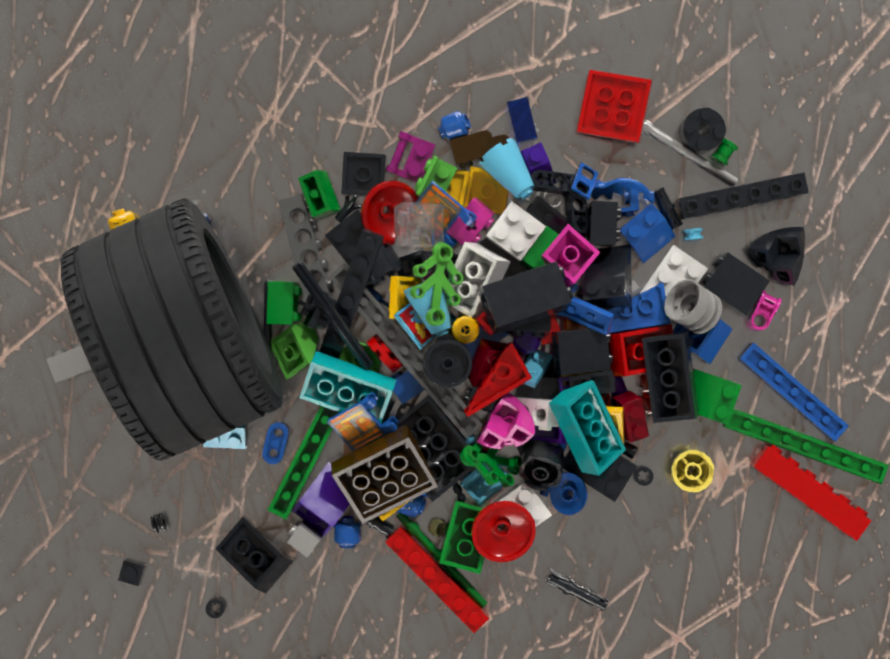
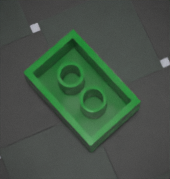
(457, 544)

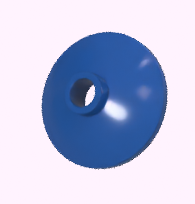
(562, 498)

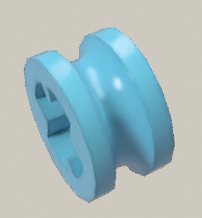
(693, 234)

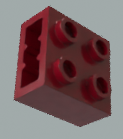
(484, 359)

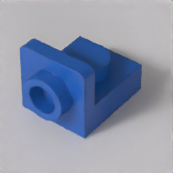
(633, 203)

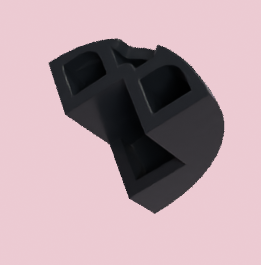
(780, 253)

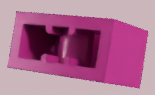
(464, 233)

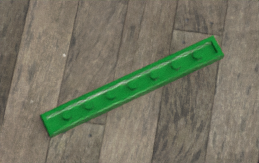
(807, 446)

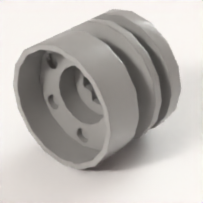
(693, 306)

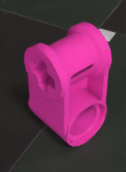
(765, 307)

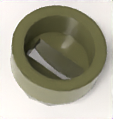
(441, 527)

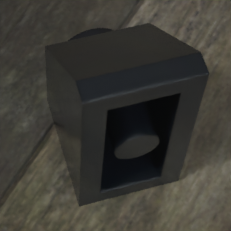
(413, 259)

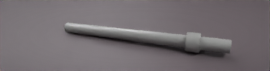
(649, 128)

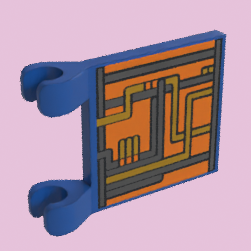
(451, 209)
(358, 425)

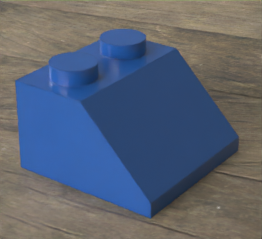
(647, 233)
(707, 345)

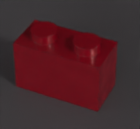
(634, 417)

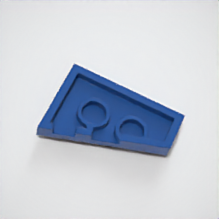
(645, 312)

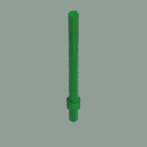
(413, 530)

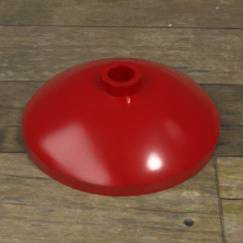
(382, 195)
(506, 542)

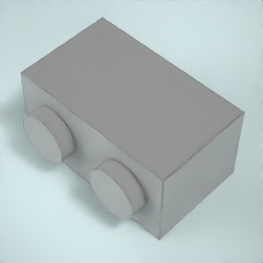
(68, 364)
(304, 538)

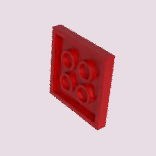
(614, 106)

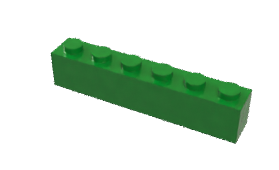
(302, 464)

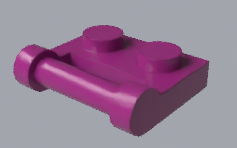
(417, 159)

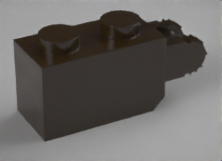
(473, 147)

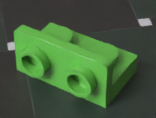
(436, 171)

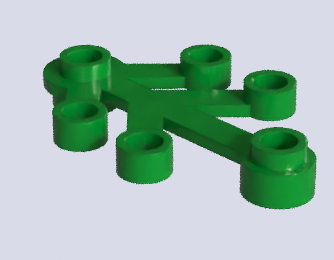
(471, 457)

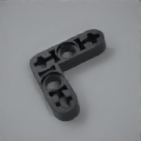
(566, 182)

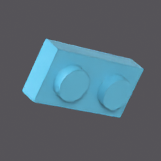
(537, 365)

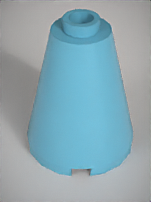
(509, 169)
(423, 305)

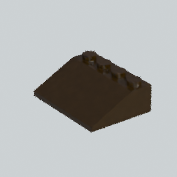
(383, 474)

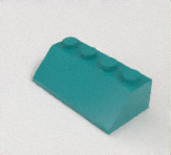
(343, 384)
(587, 427)

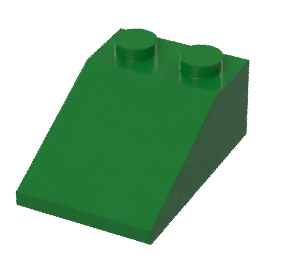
(715, 396)

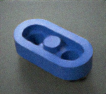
(275, 442)

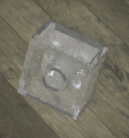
(418, 226)

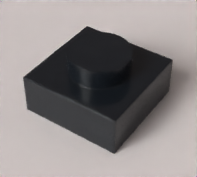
(131, 572)

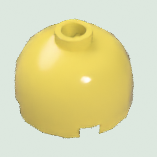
(701, 474)

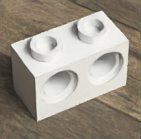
(540, 412)

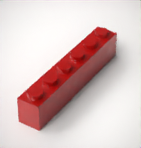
(811, 492)
(437, 578)

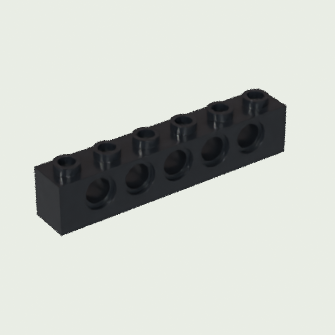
(742, 196)

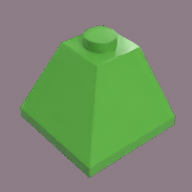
(295, 348)

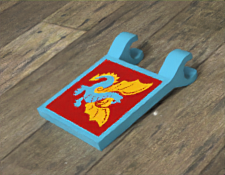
(414, 325)

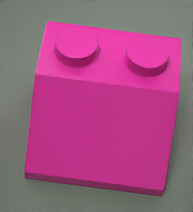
(571, 253)

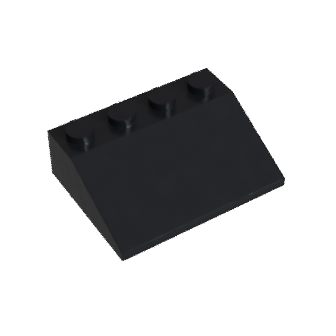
(439, 443)

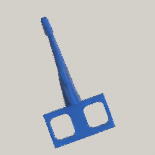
(599, 188)

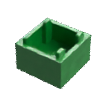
(283, 303)

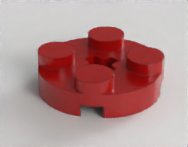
(384, 353)

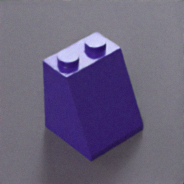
(322, 502)

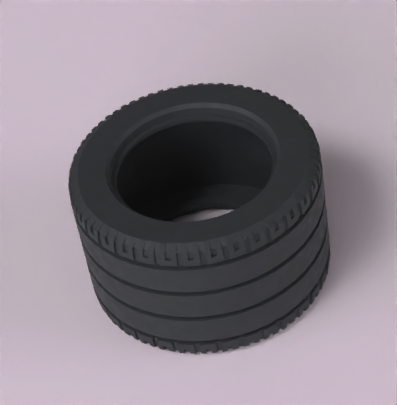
(169, 330)

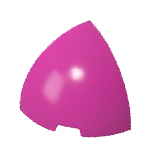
(507, 424)

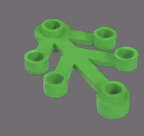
(438, 281)

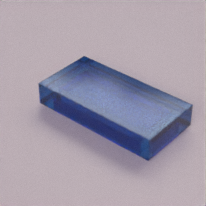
(522, 120)

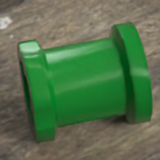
(724, 152)

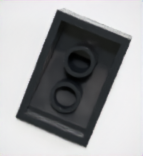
(608, 278)
(610, 481)
(254, 555)

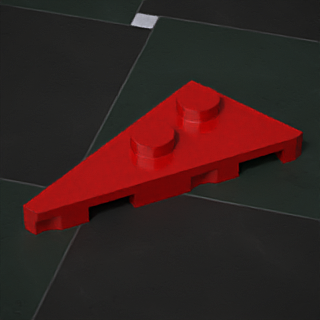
(502, 378)

